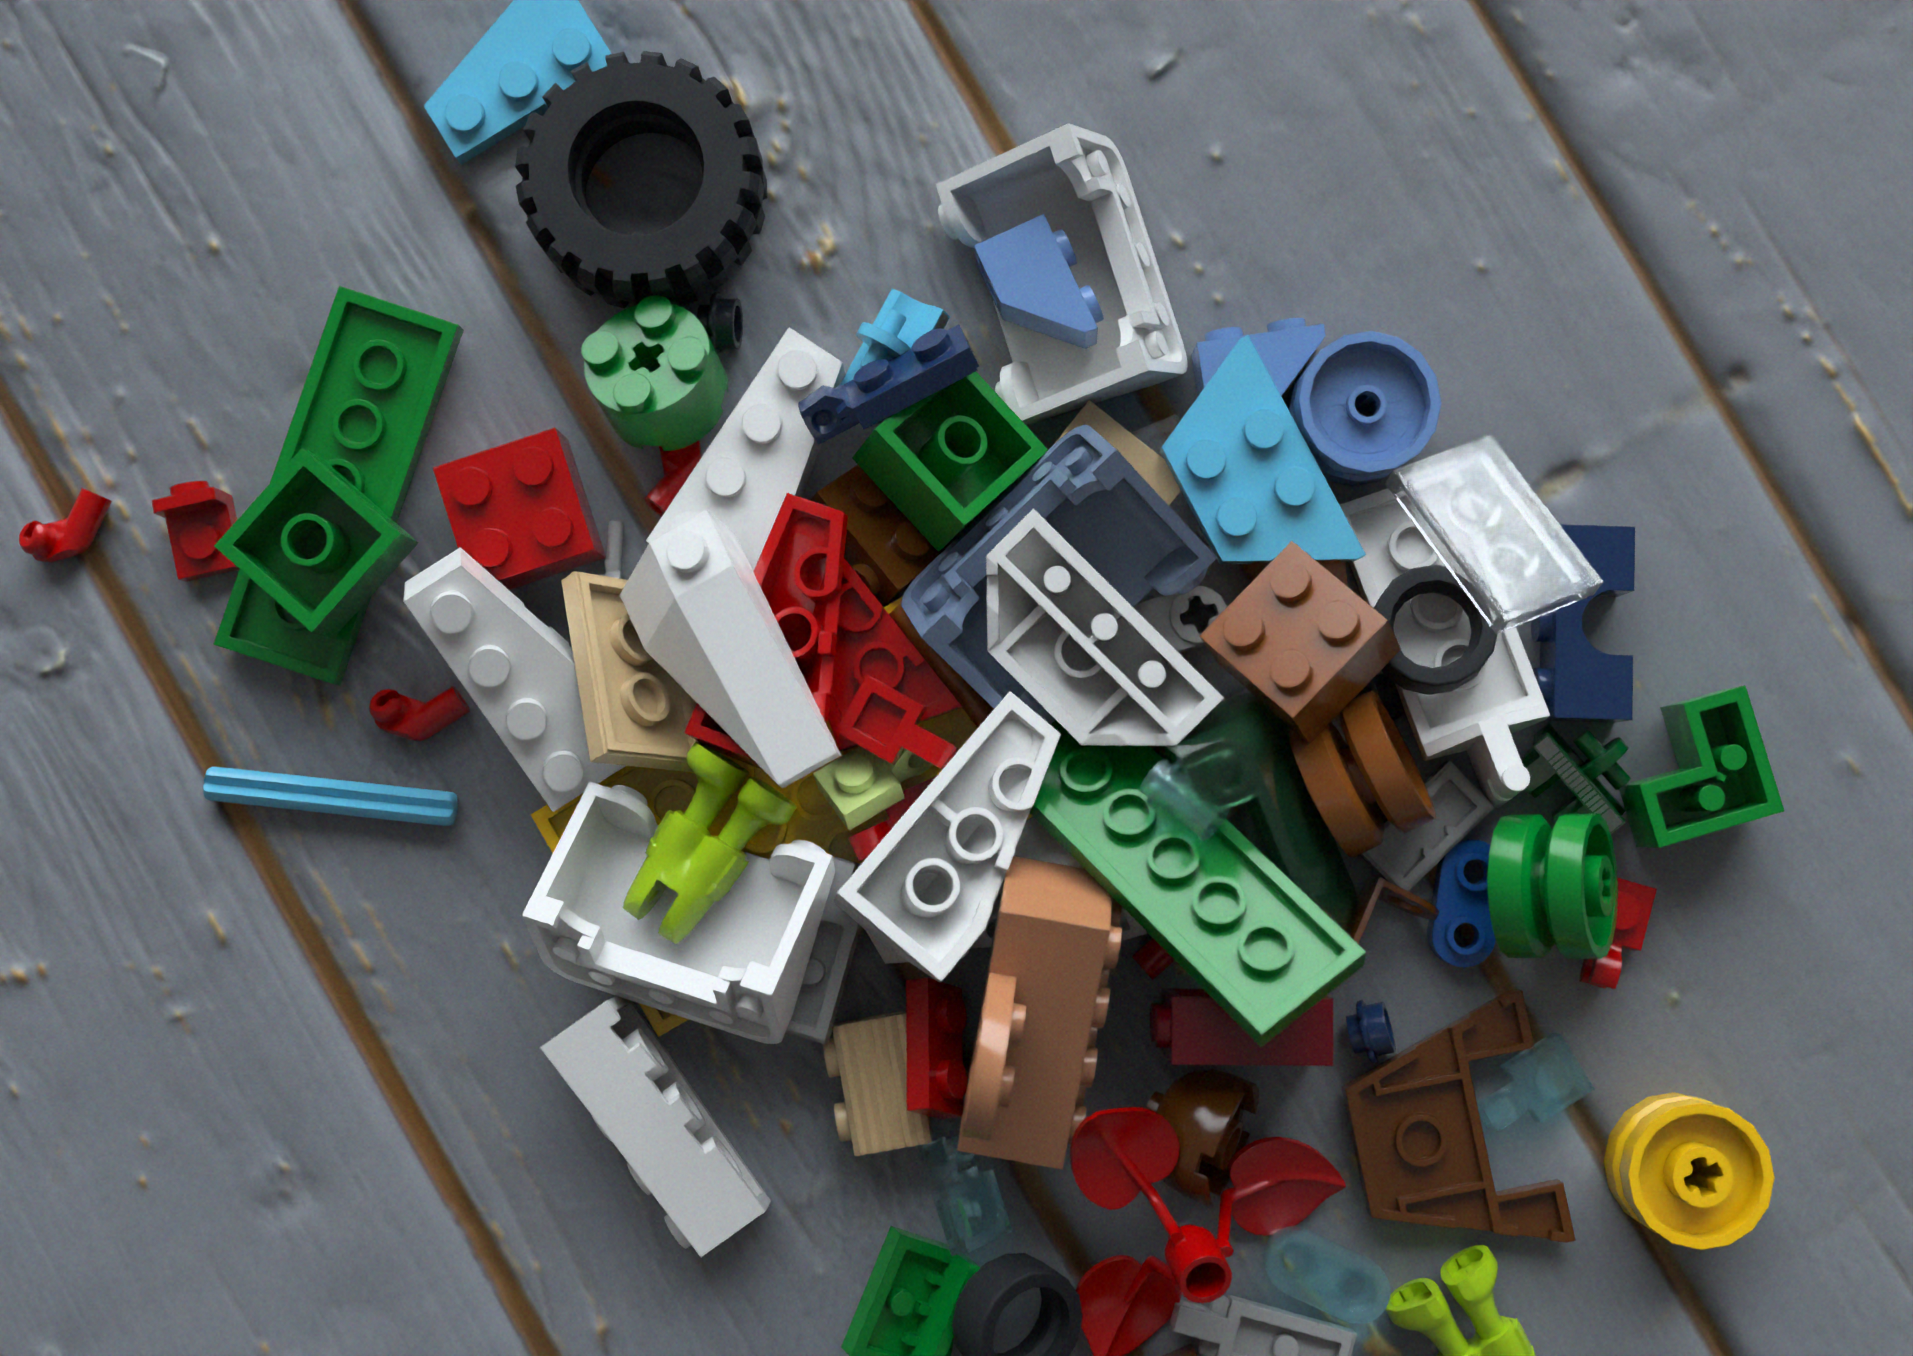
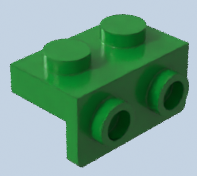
(909, 1299)

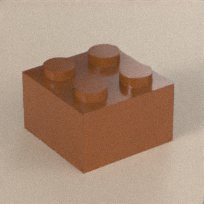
(1301, 641)

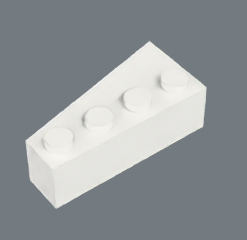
(759, 449)
(512, 670)

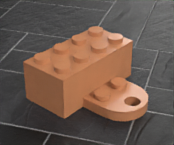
(1040, 1013)

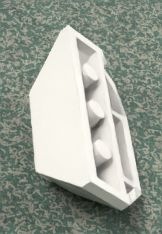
(1085, 645)

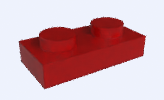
(935, 1048)

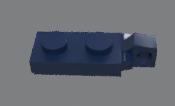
(890, 386)

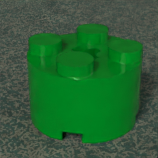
(655, 375)

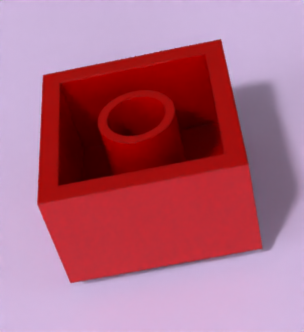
(521, 509)

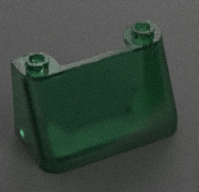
(1246, 757)

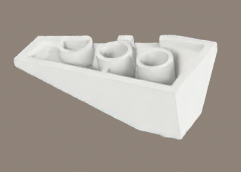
(945, 859)

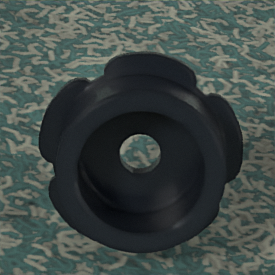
(722, 322)

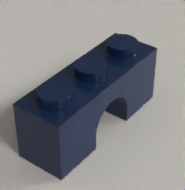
(1572, 674)

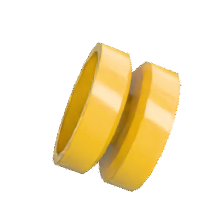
(1689, 1170)

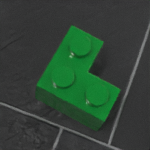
(1719, 778)

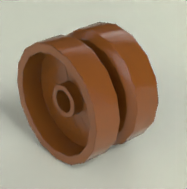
(1354, 777)

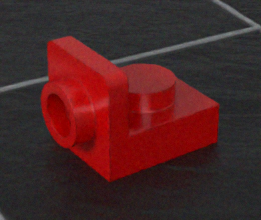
(195, 523)

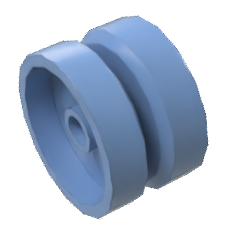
(1370, 373)

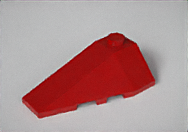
(802, 584)

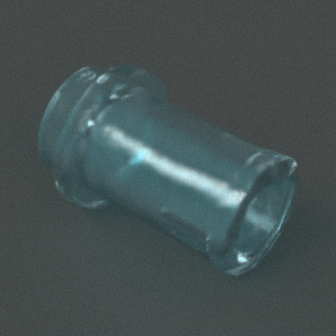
(1171, 790)

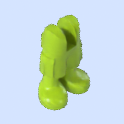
(693, 860)
(1471, 1281)

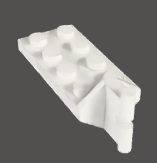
(1437, 633)

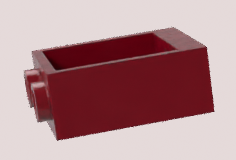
(1200, 1032)

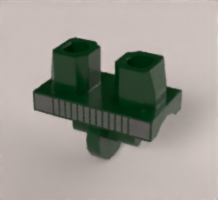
(1555, 759)

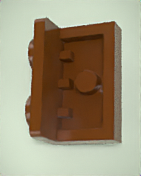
(879, 537)

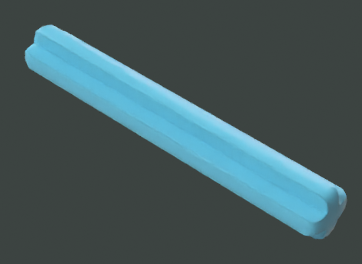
(330, 796)

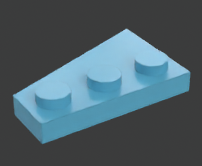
(511, 71)

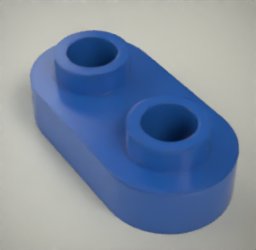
(1461, 903)

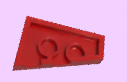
(876, 646)

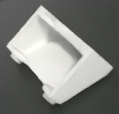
(1087, 192)
(735, 966)

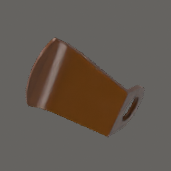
(1388, 893)

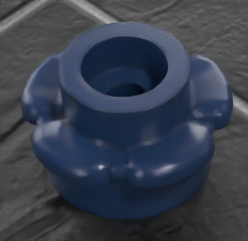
(1371, 1030)

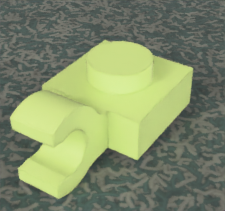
(865, 784)

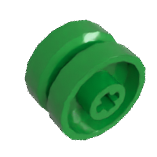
(1553, 886)

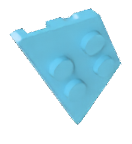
(1253, 471)

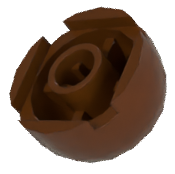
(1207, 1117)

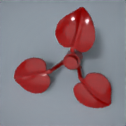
(1127, 1151)

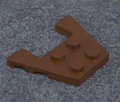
(1424, 1137)

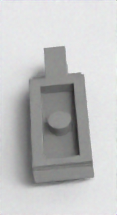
(827, 965)
(1255, 1329)

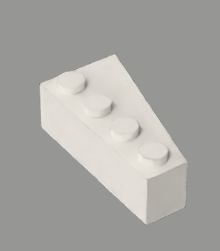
(657, 1124)

